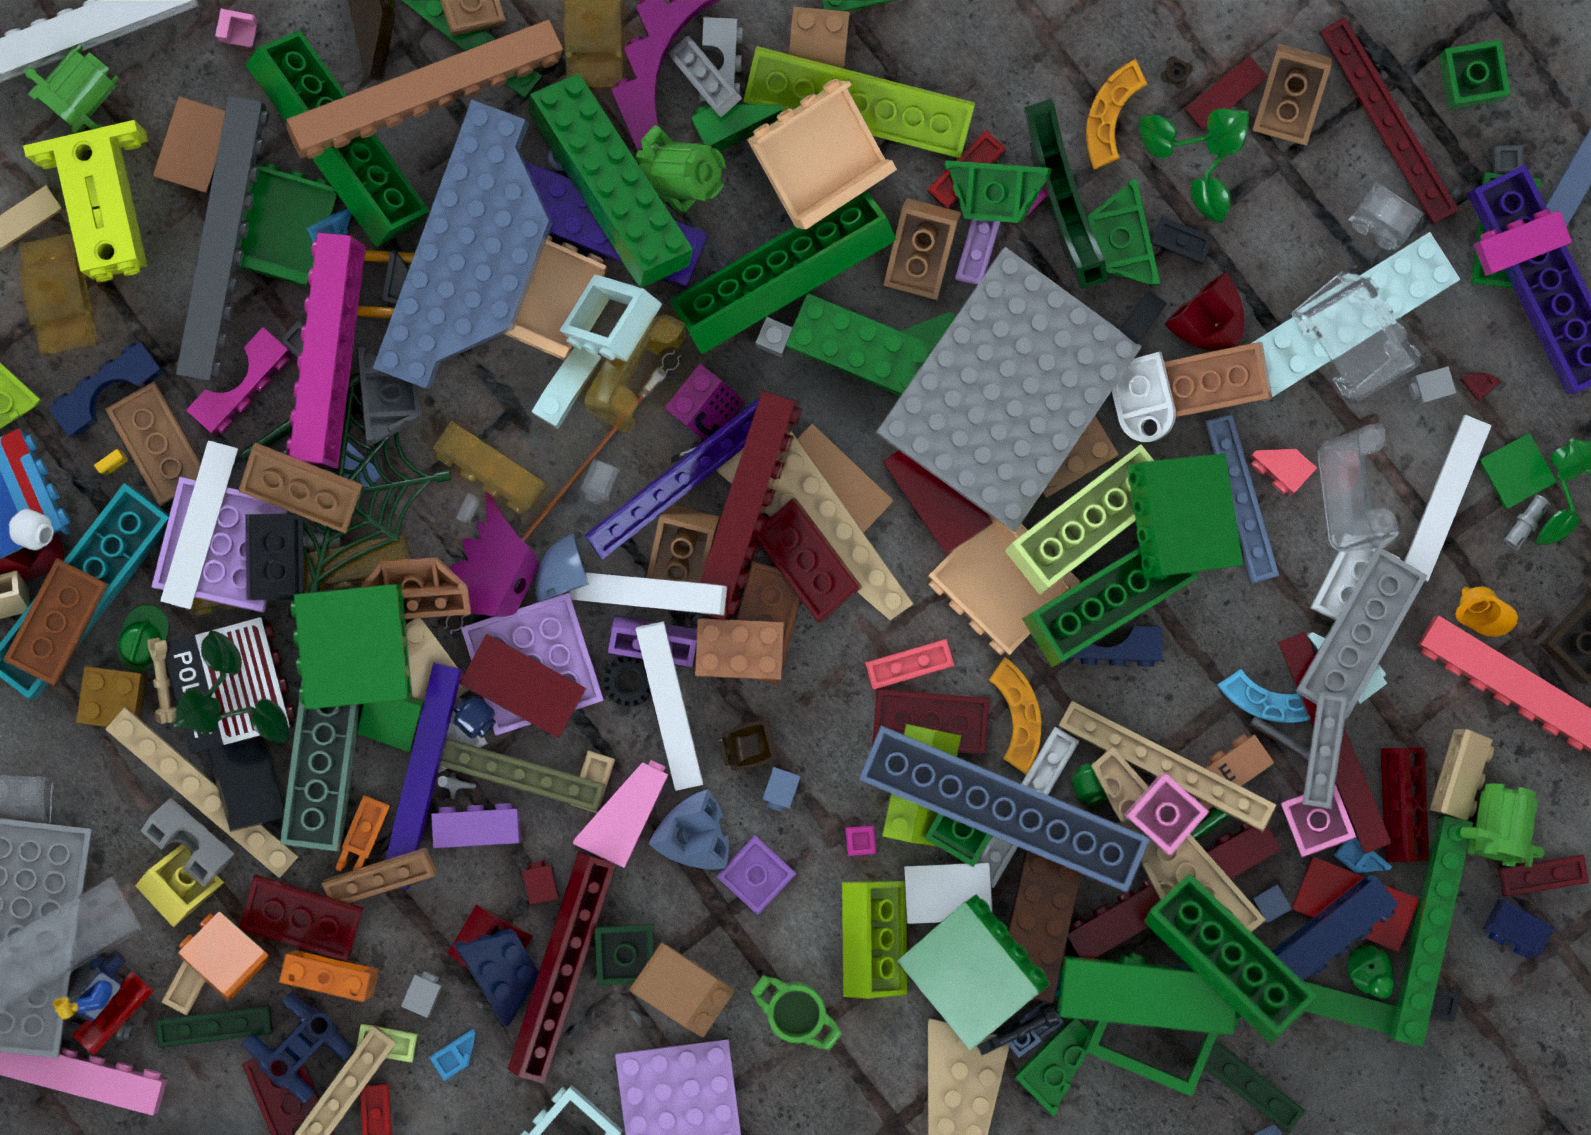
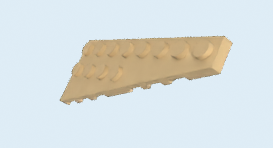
(806, 483)
(1166, 871)
(961, 1082)

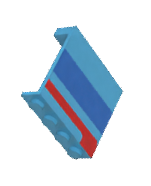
(25, 487)

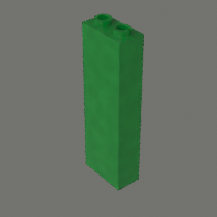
(1142, 996)

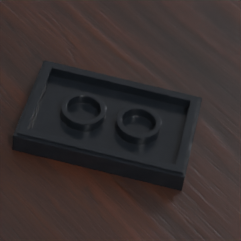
(274, 556)
(246, 784)

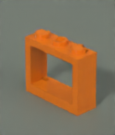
(329, 975)

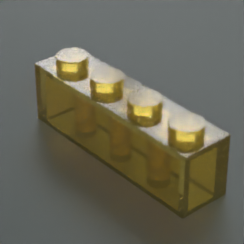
(489, 467)

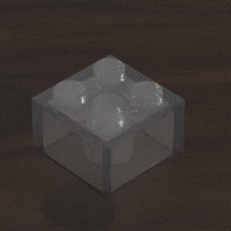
(1385, 217)

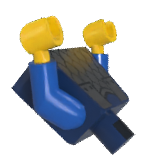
(91, 987)

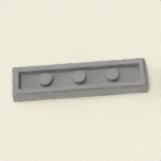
(704, 76)
(1325, 749)

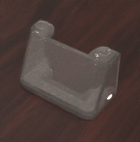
(1346, 492)

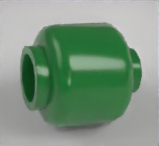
(1087, 787)

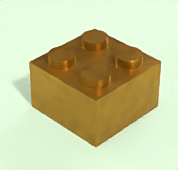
(107, 693)

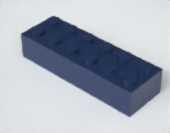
(1336, 927)

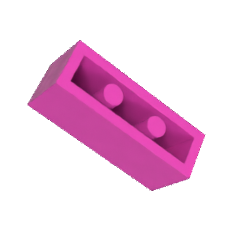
(1522, 241)

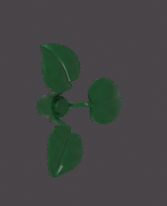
(202, 712)

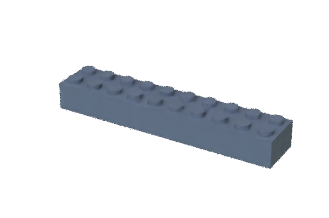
(1004, 808)

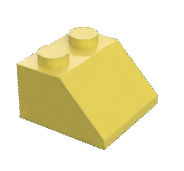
(173, 889)

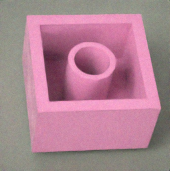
(1166, 813)
(1318, 827)

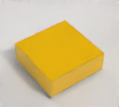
(111, 462)

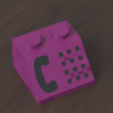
(704, 403)

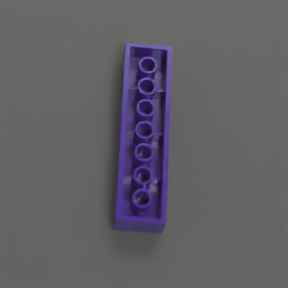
(577, 225)
(1546, 283)

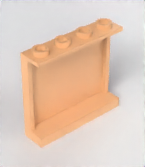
(820, 154)
(552, 295)
(992, 588)

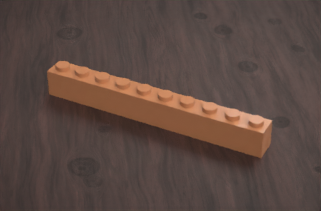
(424, 89)

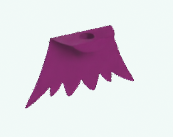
(496, 566)

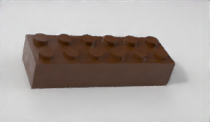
(1043, 915)

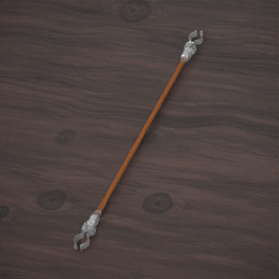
(656, 378)

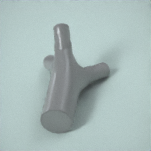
(454, 784)

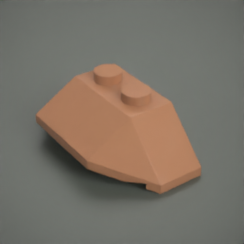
(427, 587)

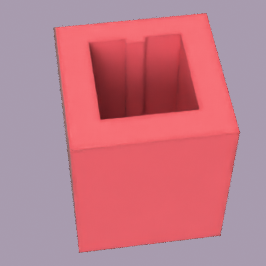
(1284, 466)

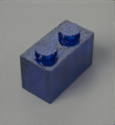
(1517, 928)

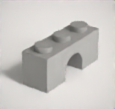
(722, 37)
(175, 824)

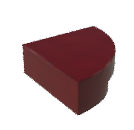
(1480, 384)

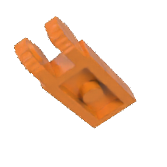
(363, 831)

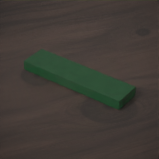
(213, 1026)
(1253, 1088)

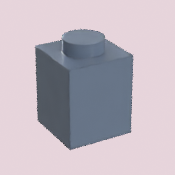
(780, 789)

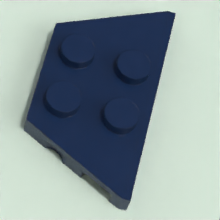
(500, 970)

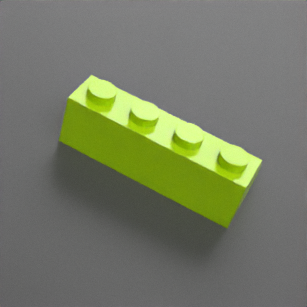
(905, 818)
(874, 938)

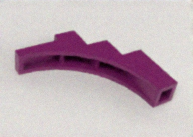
(638, 96)

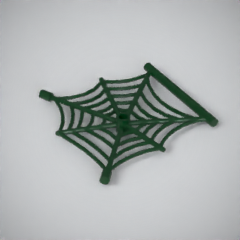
(440, 476)

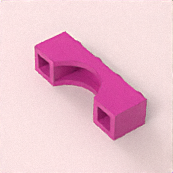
(264, 357)

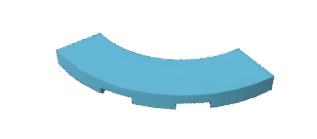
(1261, 702)

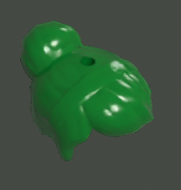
(1373, 981)

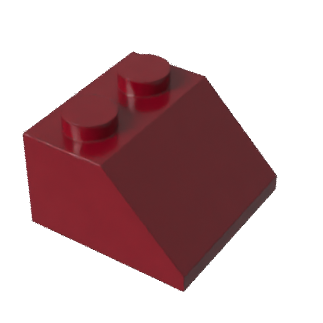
(485, 922)

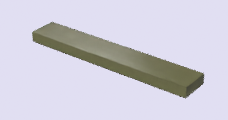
(522, 774)

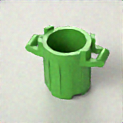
(74, 88)
(680, 169)
(1504, 826)
(796, 1012)

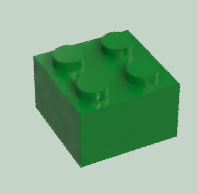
(1474, 75)

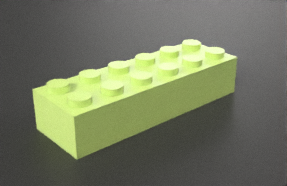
(1078, 526)

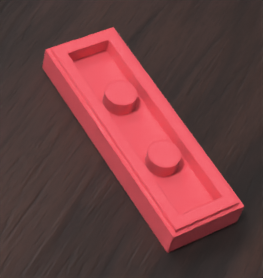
(909, 664)

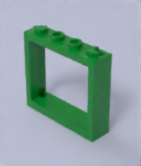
(1142, 1068)

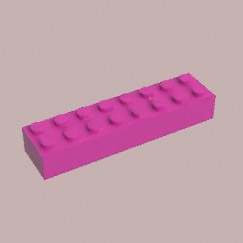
(326, 350)

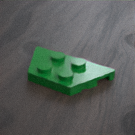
(996, 190)
(1124, 236)

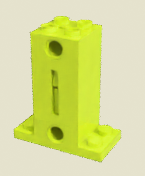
(98, 196)

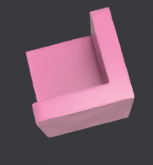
(236, 28)

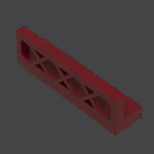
(1401, 805)

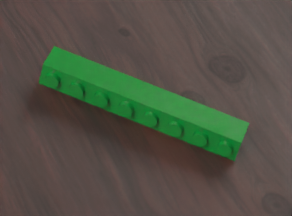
(1430, 932)

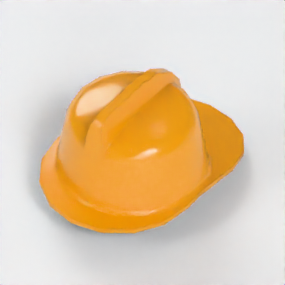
(1485, 612)

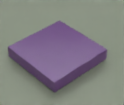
(756, 875)

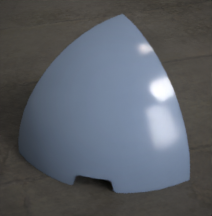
(560, 570)
(693, 833)

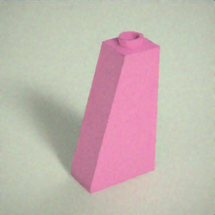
(622, 819)

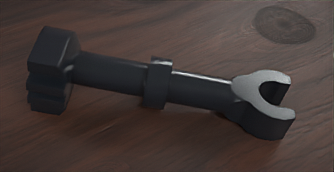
(1019, 1030)

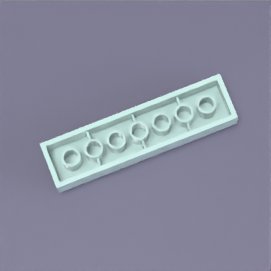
(1403, 282)

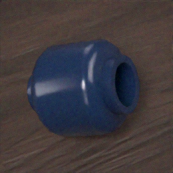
(474, 717)

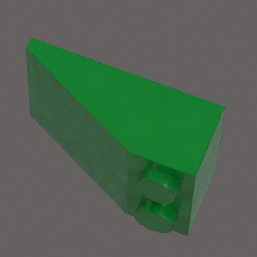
(733, 125)
(958, 838)

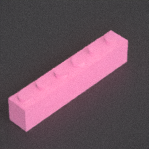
(89, 1078)

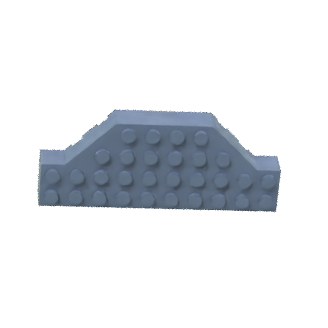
(472, 251)

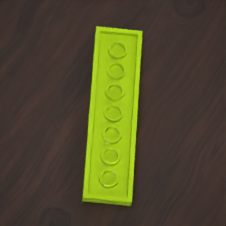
(887, 107)

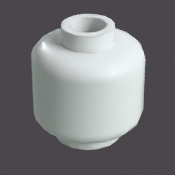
(31, 529)

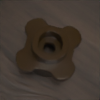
(1183, 68)

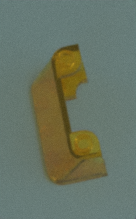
(608, 395)

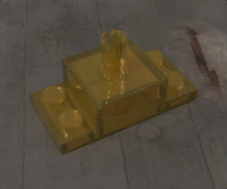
(594, 41)
(56, 295)

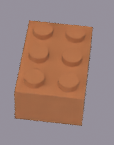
(739, 649)

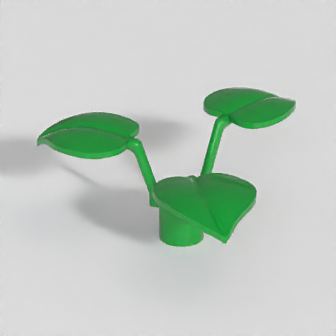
(1225, 136)
(1570, 463)

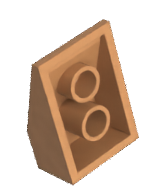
(819, 35)
(1292, 94)
(921, 248)
(682, 544)
(682, 989)

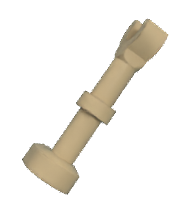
(158, 654)

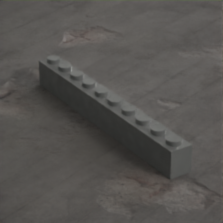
(222, 240)

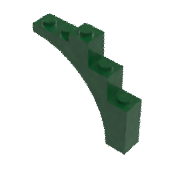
(1063, 197)

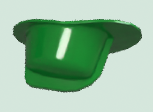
(139, 626)

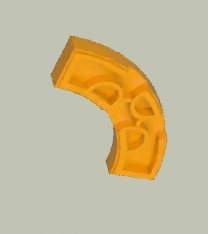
(1105, 110)
(1024, 713)

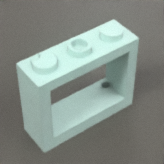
(629, 329)
(561, 1098)

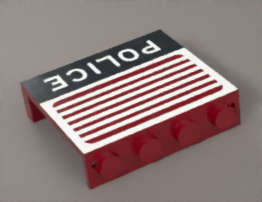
(255, 681)

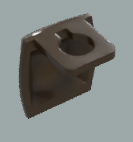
(748, 746)

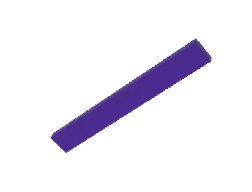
(672, 484)
(425, 760)

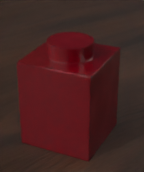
(540, 882)

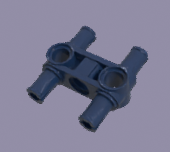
(298, 1046)

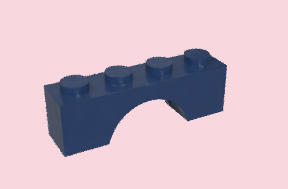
(77, 410)
(1140, 645)

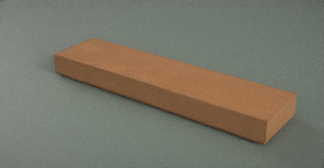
(381, 876)

